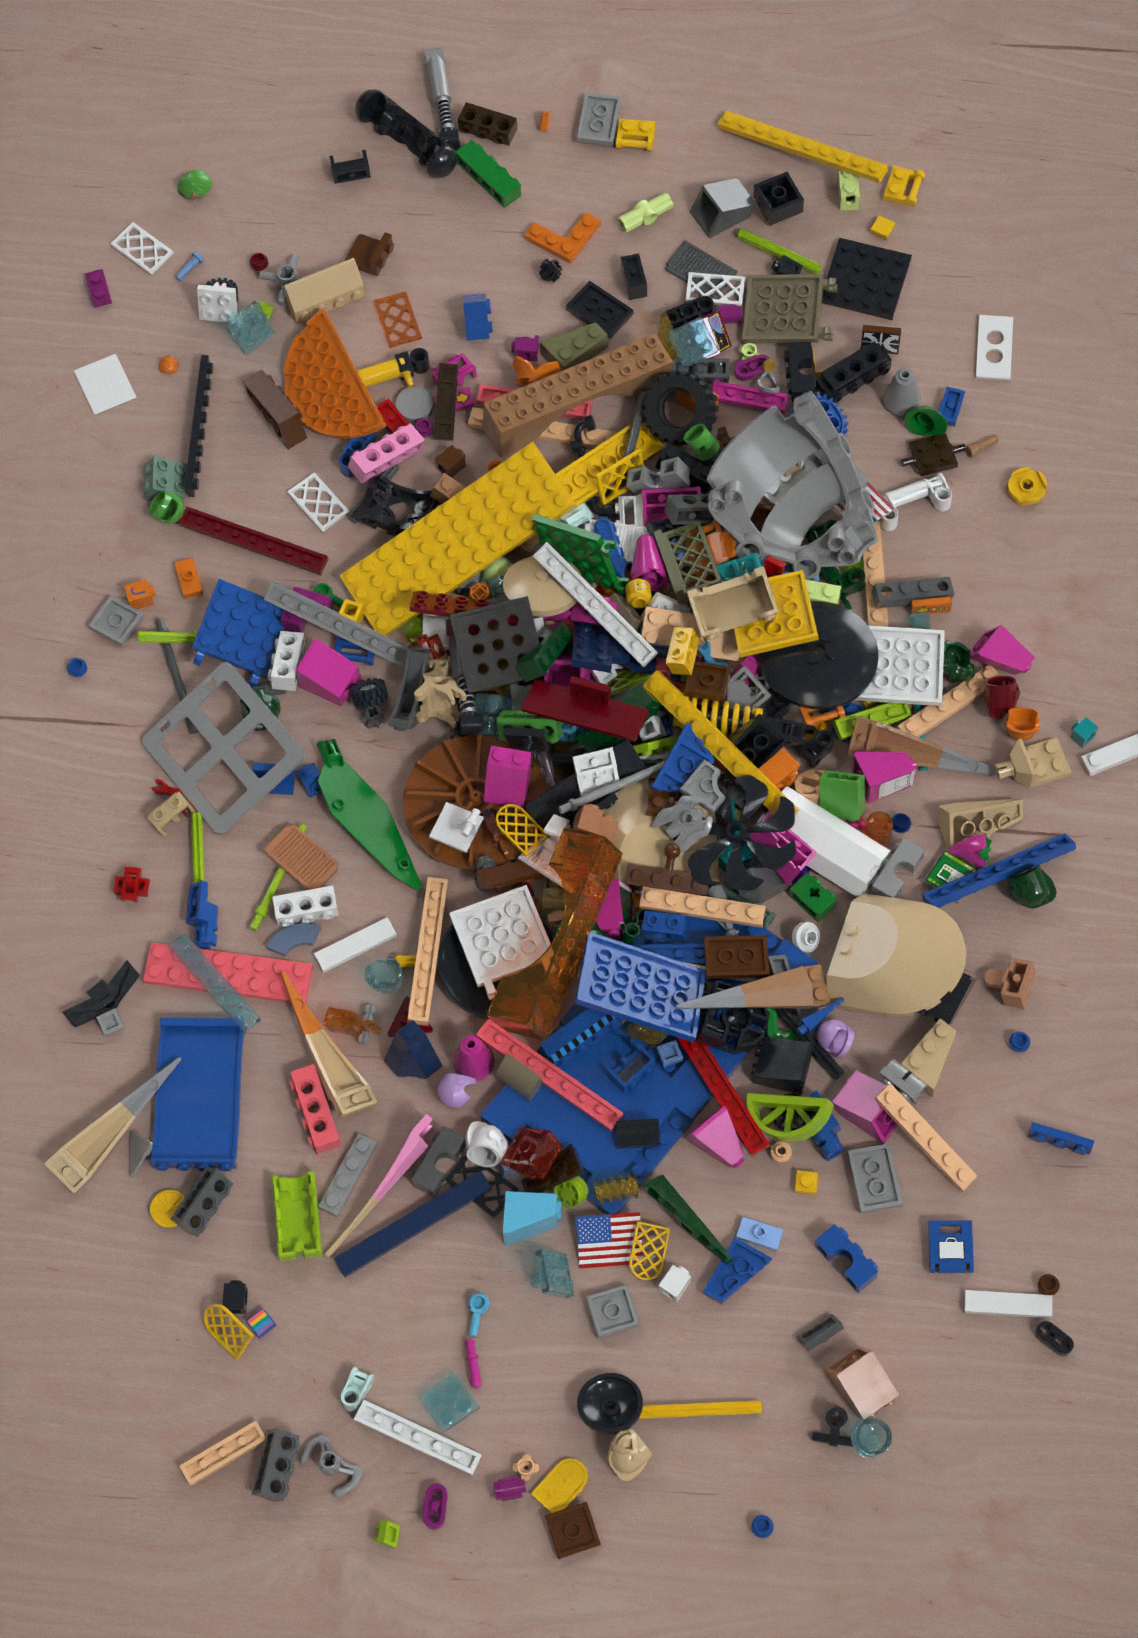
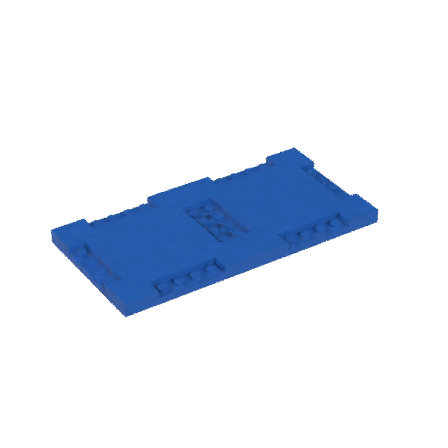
(669, 1094)

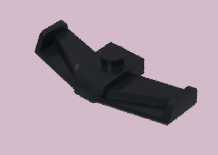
(103, 996)

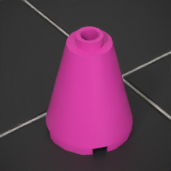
(649, 563)
(473, 1058)

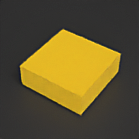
(882, 227)

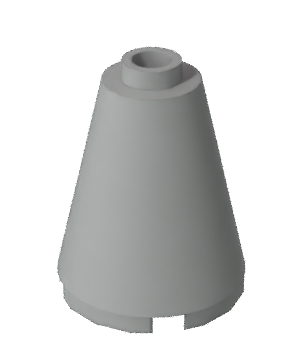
(902, 393)

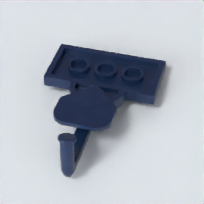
(597, 650)

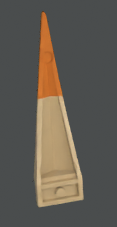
(339, 1078)

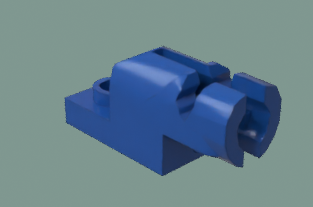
(202, 915)
(826, 1136)

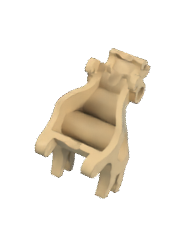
(439, 693)

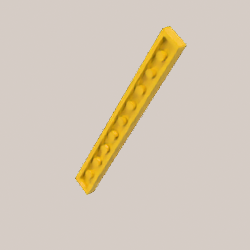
(802, 146)
(712, 738)

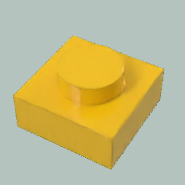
(806, 1182)

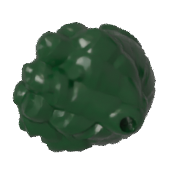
(957, 662)

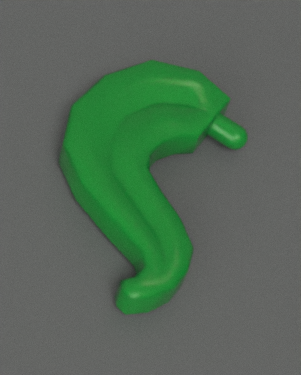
(773, 1031)

